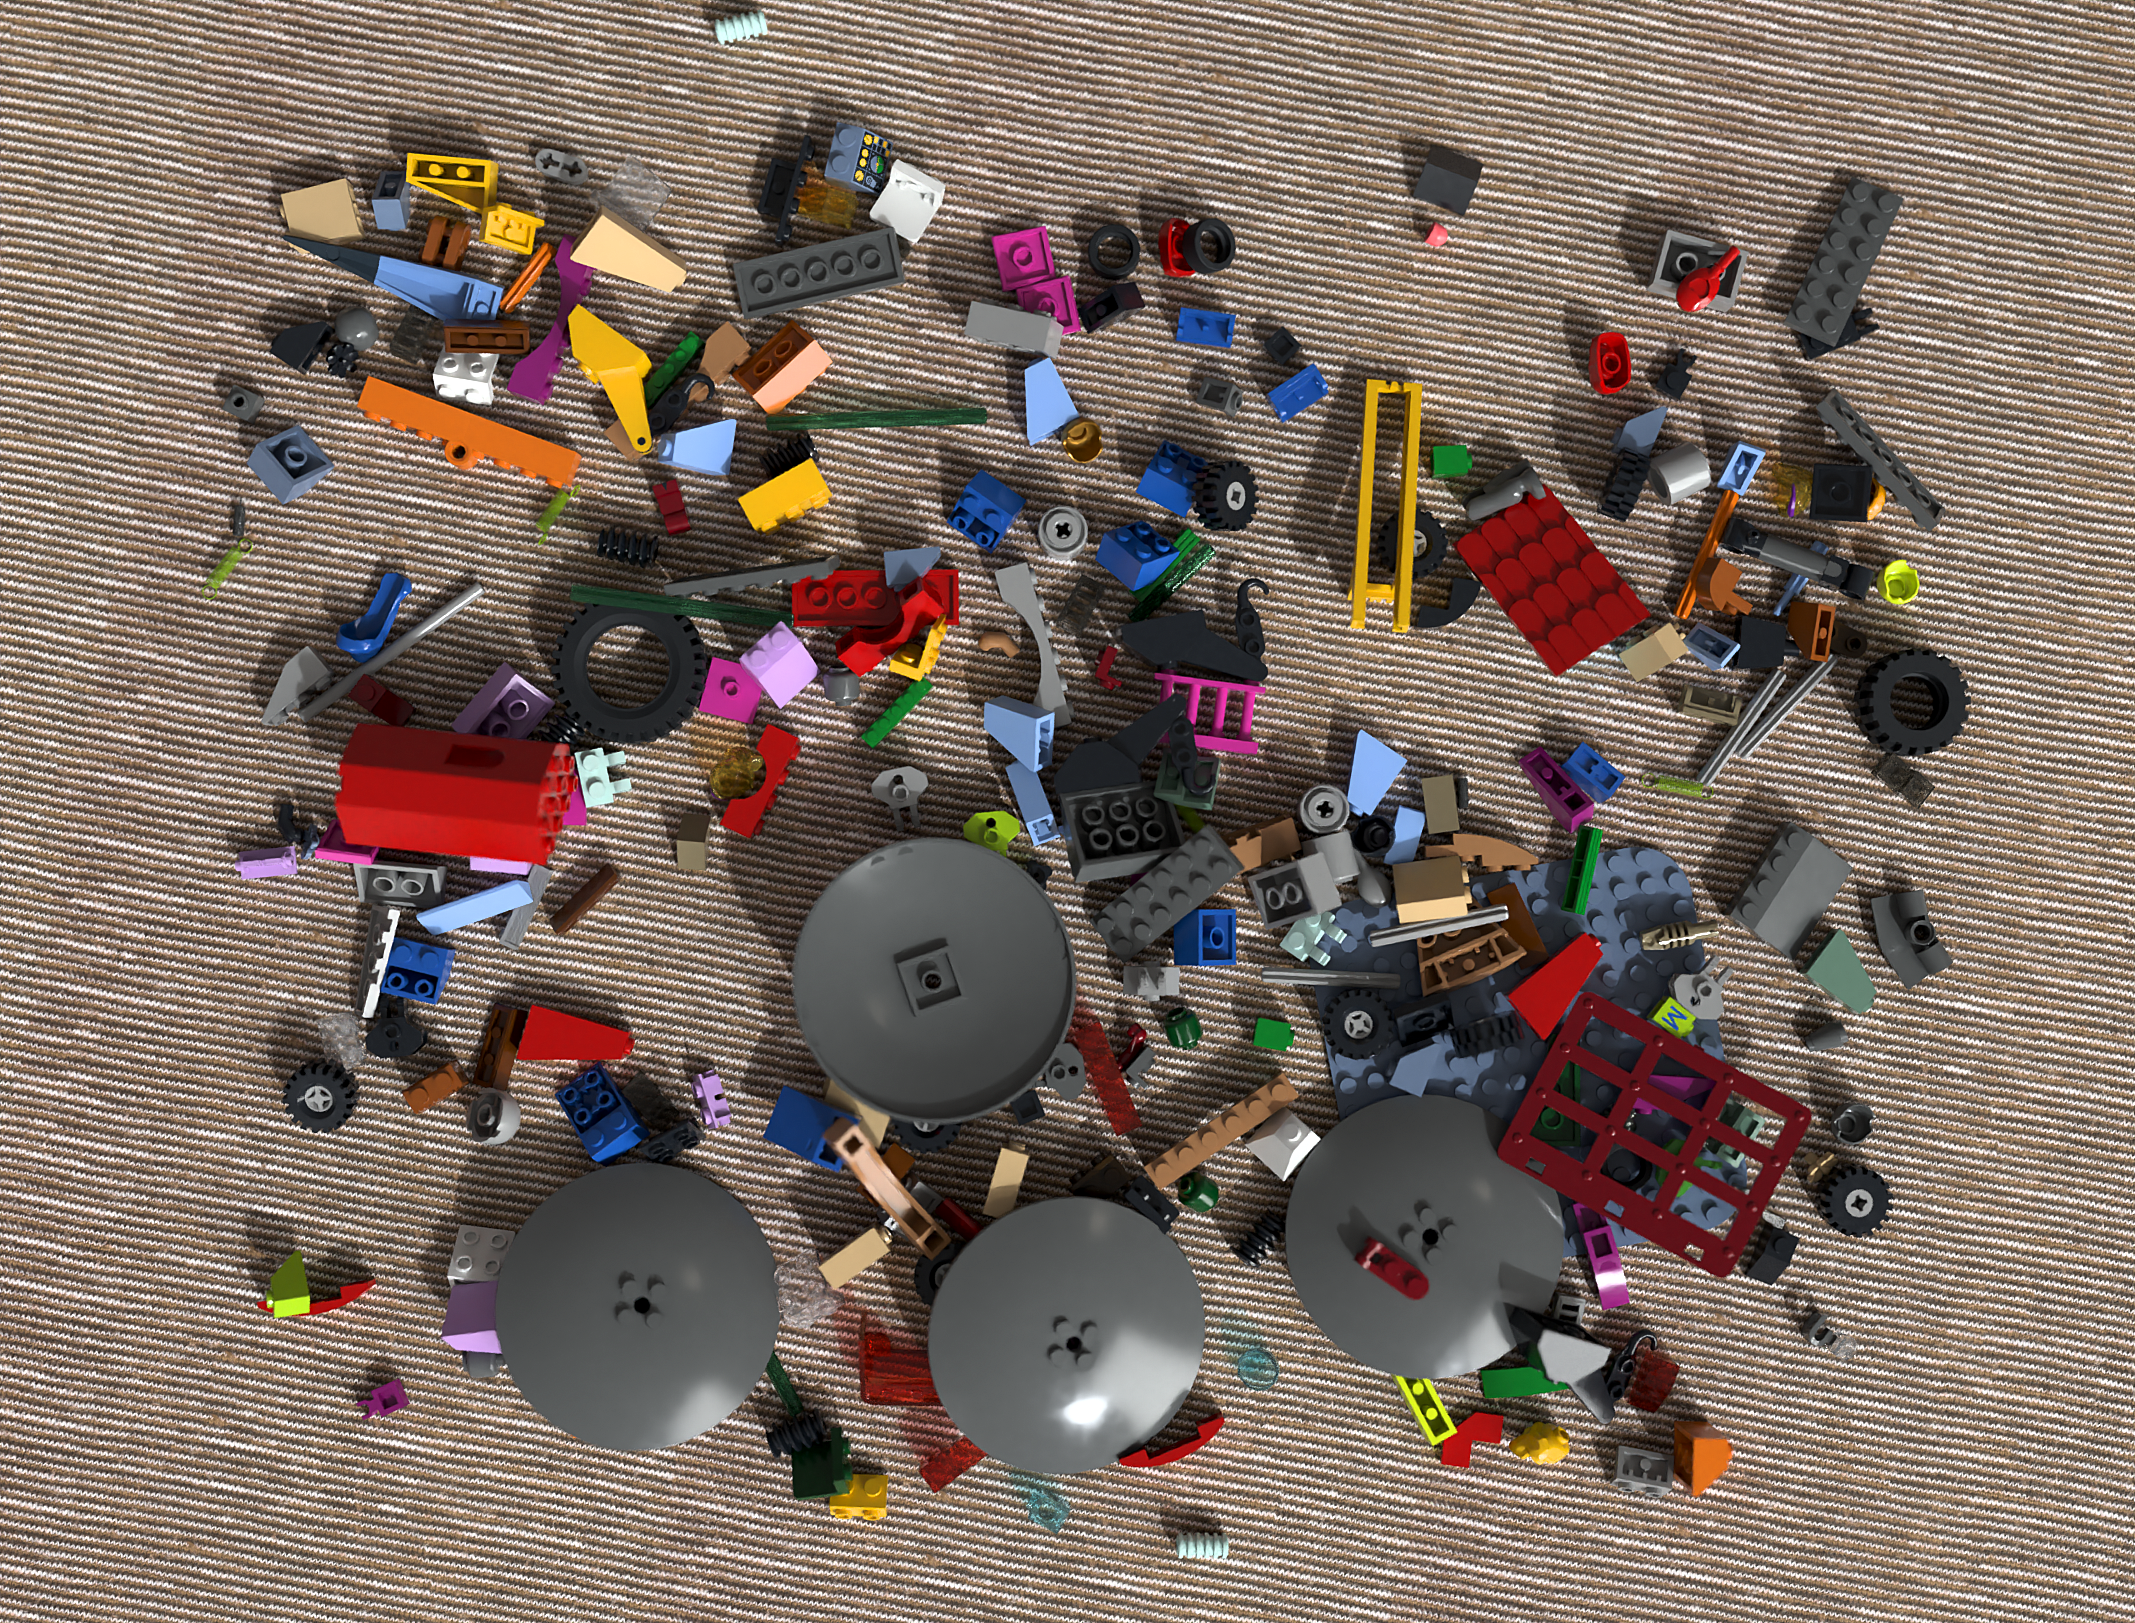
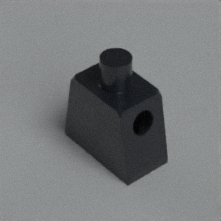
(1761, 644)

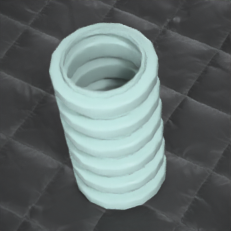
(740, 26)
(1203, 1545)

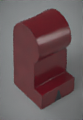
(673, 507)

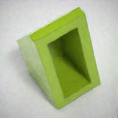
(289, 1288)

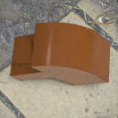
(1716, 585)

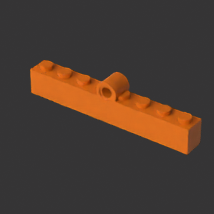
(468, 432)

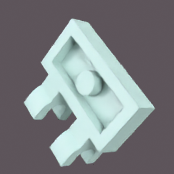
(594, 776)
(1306, 933)

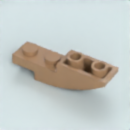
(1490, 852)

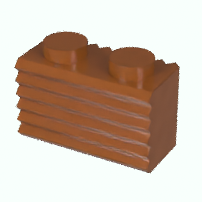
(436, 1087)

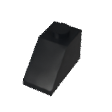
(1111, 307)
(301, 344)
(1771, 1254)

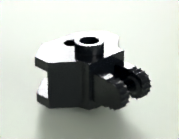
(398, 1029)

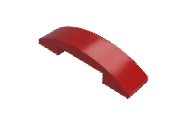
(348, 1293)
(1207, 1429)

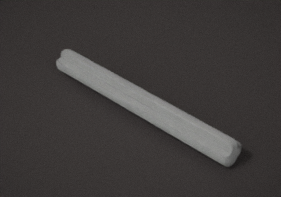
(1784, 707)
(1743, 725)
(1431, 927)
(1330, 978)

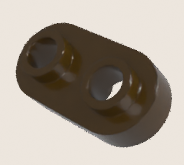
(1841, 640)

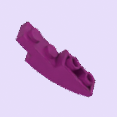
(1601, 1257)

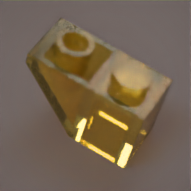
(829, 206)

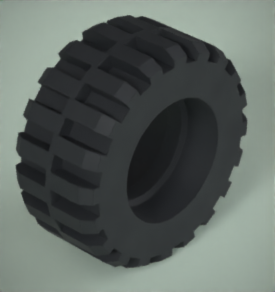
(1947, 696)

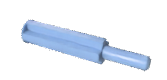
(1797, 582)

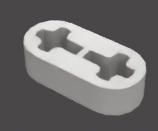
(563, 160)

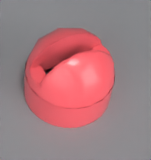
(1436, 235)

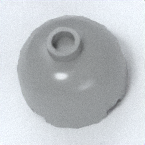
(493, 1117)

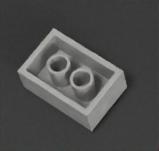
(1682, 254)
(1014, 328)
(1294, 891)

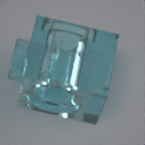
(1053, 1521)

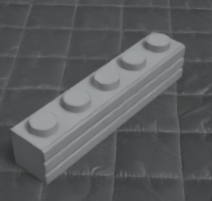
(520, 918)

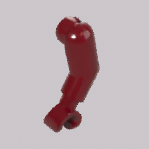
(1129, 1054)

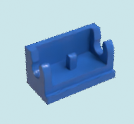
(1205, 327)
(1297, 393)
(1592, 773)

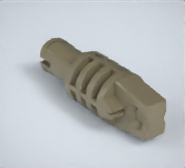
(1677, 934)

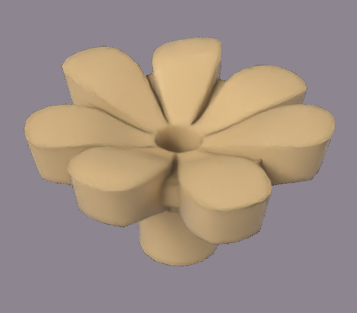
(1819, 1165)

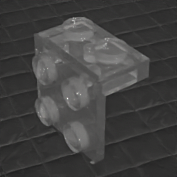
(633, 194)
(342, 1040)
(804, 1291)

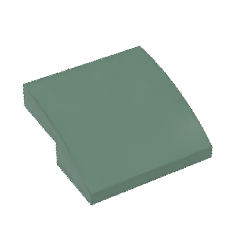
(1171, 786)
(1739, 1119)

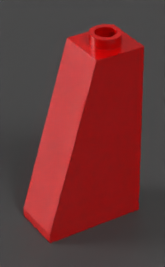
(1553, 985)
(568, 1036)

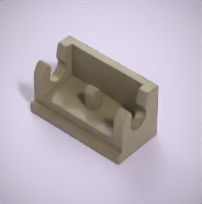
(1709, 705)
(1440, 804)

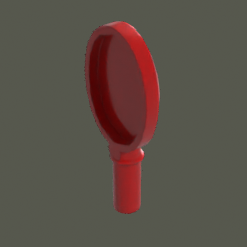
(1703, 284)

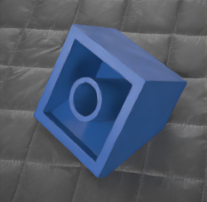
(1206, 938)

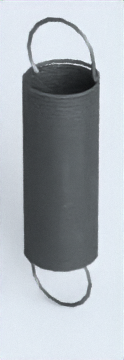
(239, 520)
(1462, 791)

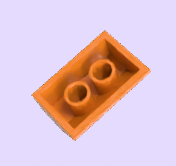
(782, 368)
(1699, 1455)

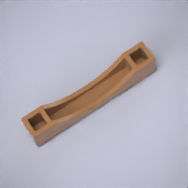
(722, 353)
(1221, 1130)
(895, 1200)

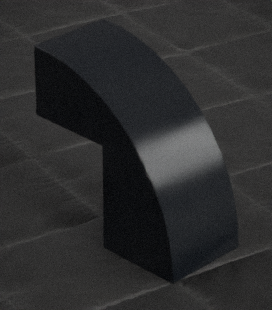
(1460, 598)

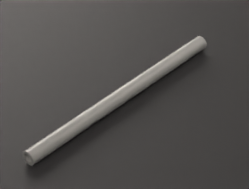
(392, 651)

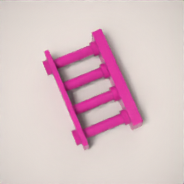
(1215, 739)

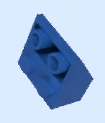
(1171, 478)
(986, 511)
(1136, 554)
(417, 969)

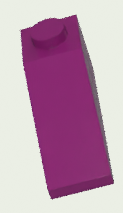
(1557, 790)
(1675, 1085)

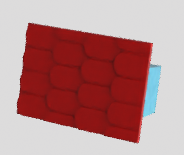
(1550, 581)

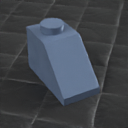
(392, 200)
(1639, 433)
(908, 564)
(1413, 1068)

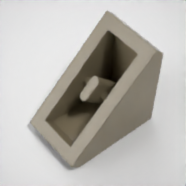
(693, 841)

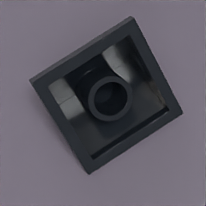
(1448, 180)

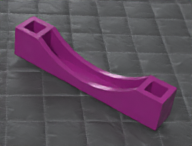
(535, 373)

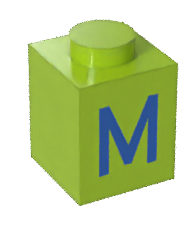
(1672, 1017)

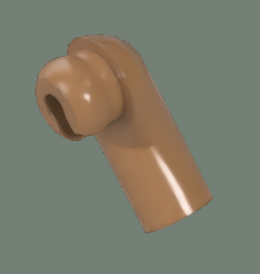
(998, 640)

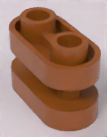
(438, 233)

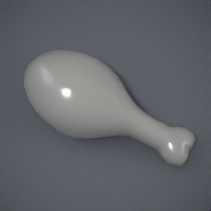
(1372, 884)

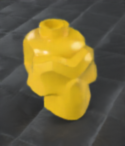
(1541, 1443)

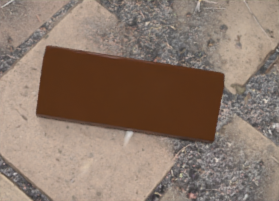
(487, 336)
(585, 899)
(1519, 924)
(500, 1047)

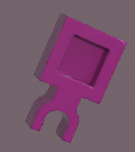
(386, 1399)

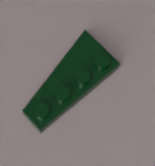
(1551, 1125)

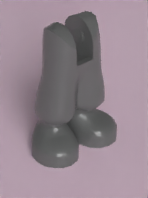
(1503, 491)

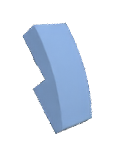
(1408, 829)

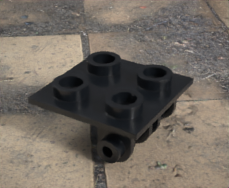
(666, 1145)

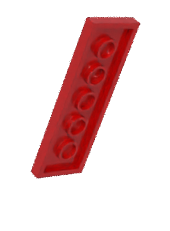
(864, 599)

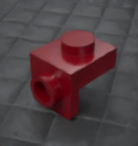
(1104, 662)

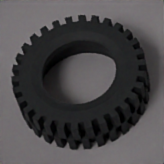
(641, 723)

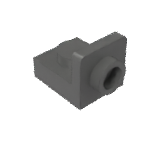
(1220, 396)
(1143, 1063)

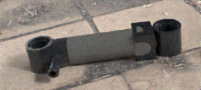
(1829, 572)

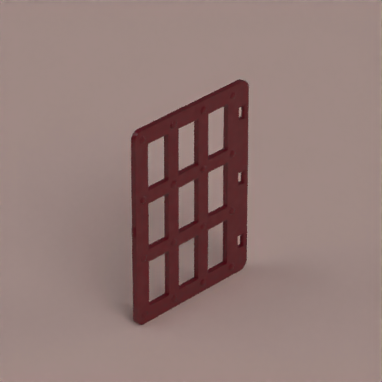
(1640, 1215)

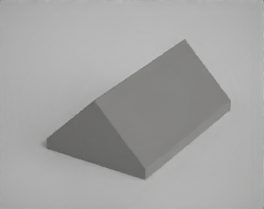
(401, 883)

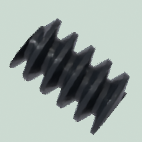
(790, 456)
(628, 547)
(563, 731)
(1260, 1239)
(797, 1434)

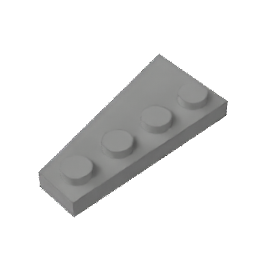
(376, 954)

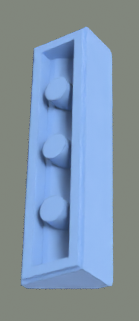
(476, 907)

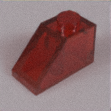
(1653, 1382)

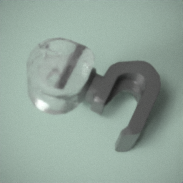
(1836, 1343)

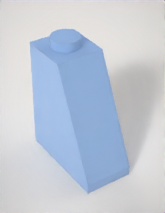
(1047, 401)
(700, 448)
(1022, 730)
(1370, 773)
(1032, 803)

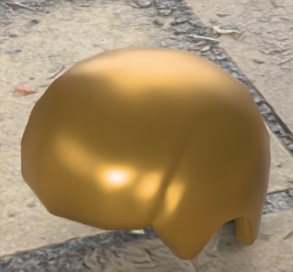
(1082, 440)

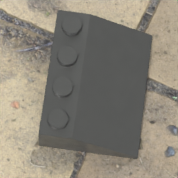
(1118, 830)
(1788, 889)

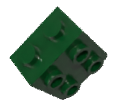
(822, 1468)

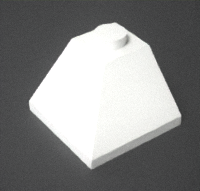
(1283, 1142)

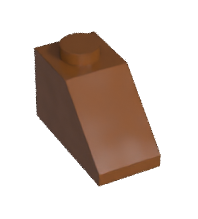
(1812, 628)
(897, 1161)

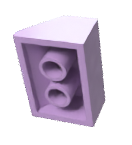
(505, 706)

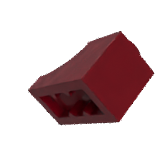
(381, 701)

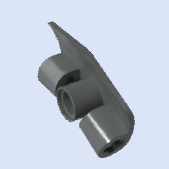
(1895, 922)

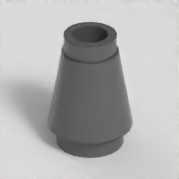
(1826, 1037)

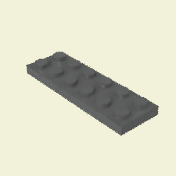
(1843, 261)
(819, 273)
(1887, 466)
(762, 576)
(1167, 893)

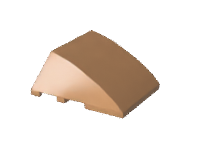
(1464, 955)

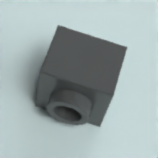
(249, 410)

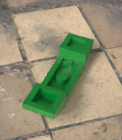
(1515, 1382)

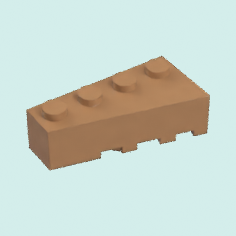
(1264, 842)

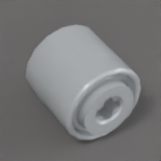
(1679, 473)
(1066, 546)
(1310, 818)
(1338, 854)

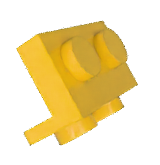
(509, 228)
(865, 1499)

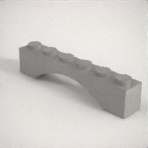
(1018, 592)

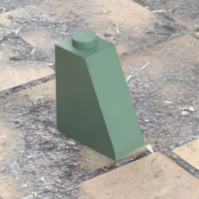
(1840, 973)

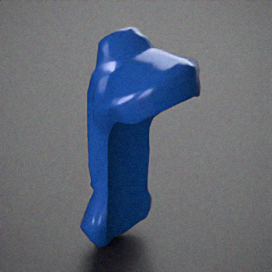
(368, 633)

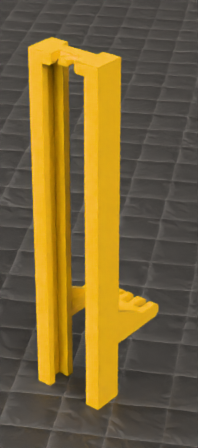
(1401, 588)

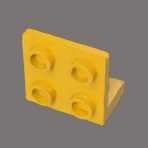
(912, 660)

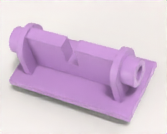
(267, 862)
(705, 1090)

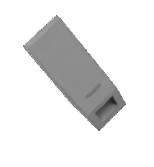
(298, 680)

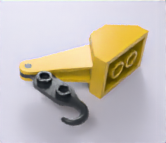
(621, 369)

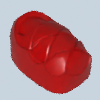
(1171, 249)
(1609, 363)

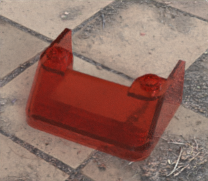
(893, 1375)

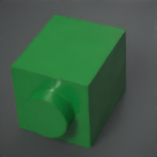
(1449, 461)
(1272, 1034)

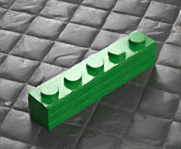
(673, 368)
(1185, 543)
(896, 712)
(1582, 869)

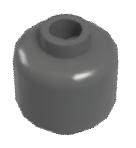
(841, 685)
(482, 1363)

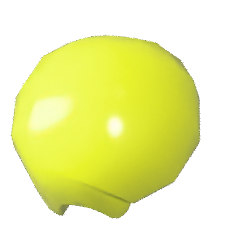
(1897, 582)

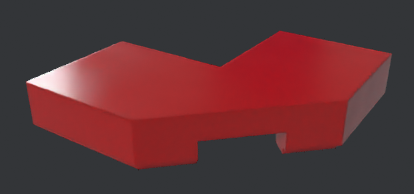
(1478, 1427)

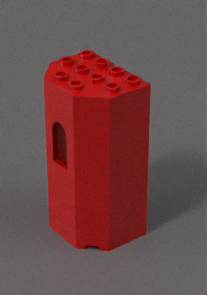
(454, 792)

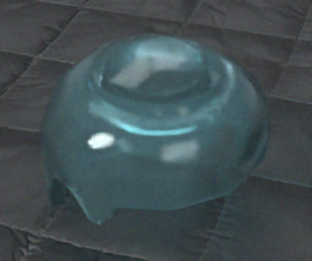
(1258, 1369)

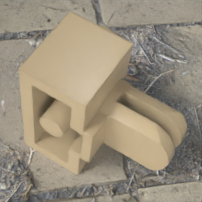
(1653, 651)

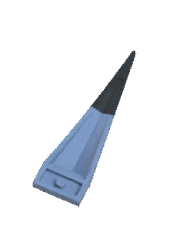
(431, 288)

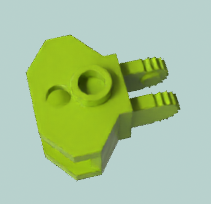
(993, 838)

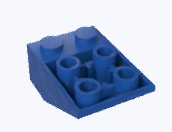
(601, 1115)
(801, 1121)

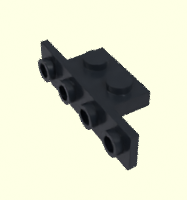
(782, 188)

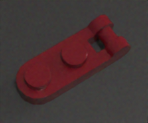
(1393, 1270)

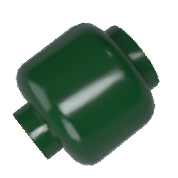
(1182, 1028)
(1198, 1192)

